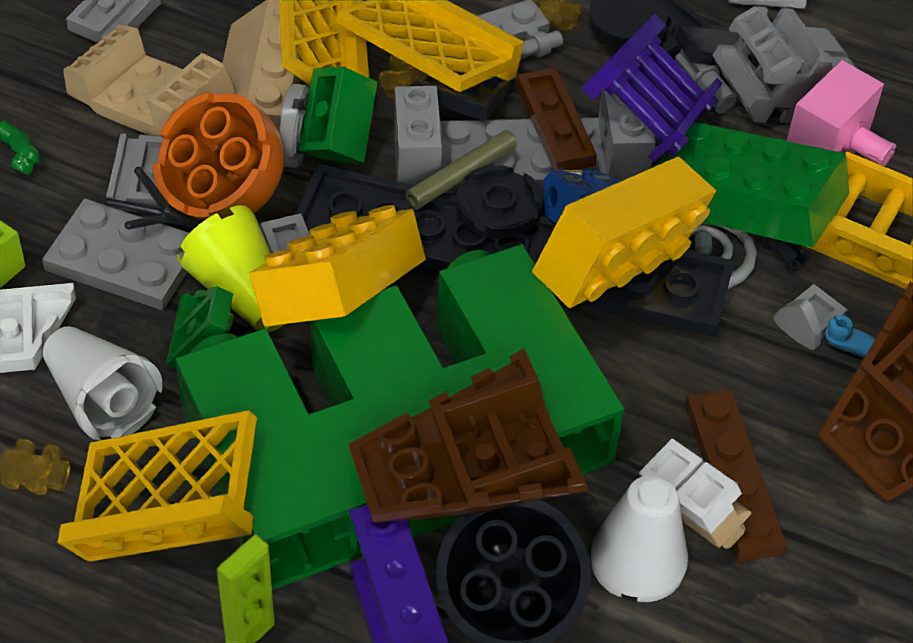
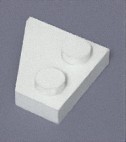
(28, 320)

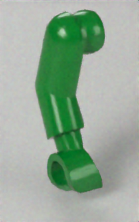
(19, 142)

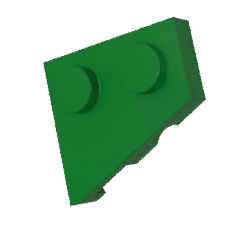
(198, 319)

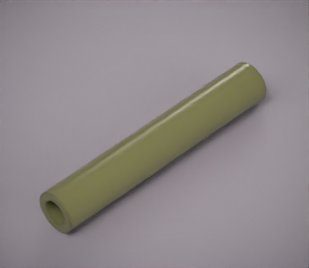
(459, 169)

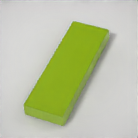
(246, 592)

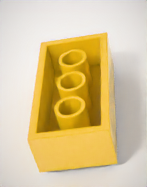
(623, 231)
(337, 266)

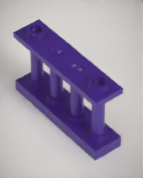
(654, 88)
(392, 583)

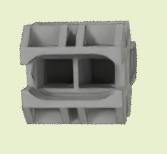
(783, 61)

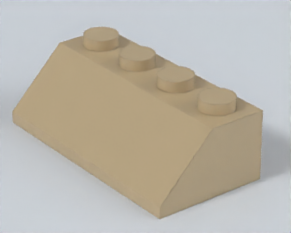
(255, 59)

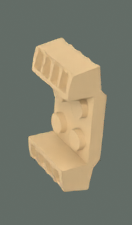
(138, 89)

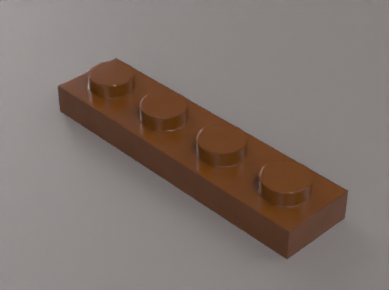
(728, 449)

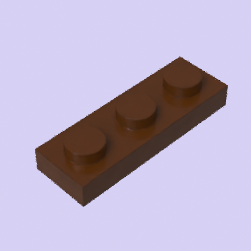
(556, 120)

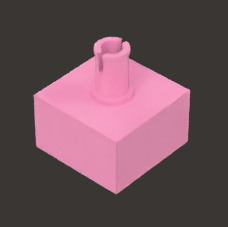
(840, 115)

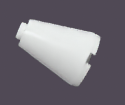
(101, 382)
(642, 542)

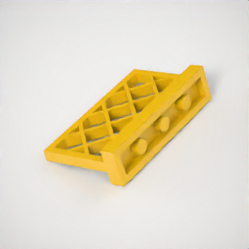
(454, 34)
(342, 45)
(158, 522)

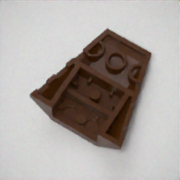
(875, 413)
(468, 451)

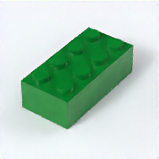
(767, 182)

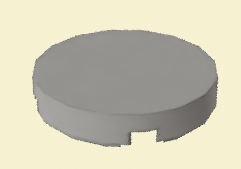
(292, 123)

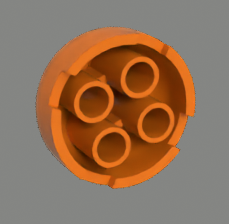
(221, 156)

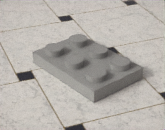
(124, 262)

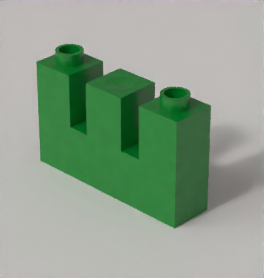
(372, 372)

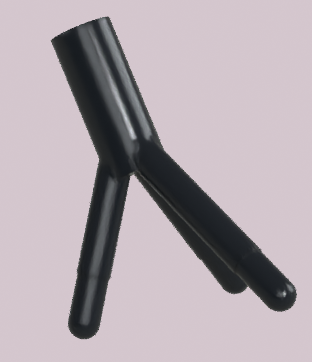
(156, 215)

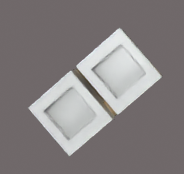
(703, 494)

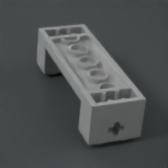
(429, 144)

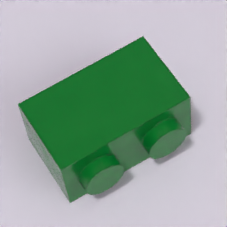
(338, 115)

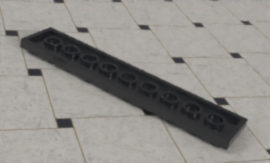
(676, 294)

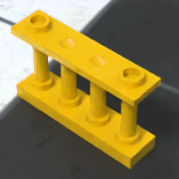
(870, 247)

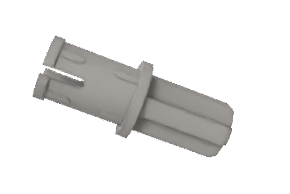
(704, 75)

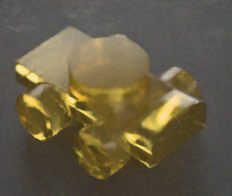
(560, 13)
(403, 75)
(32, 470)

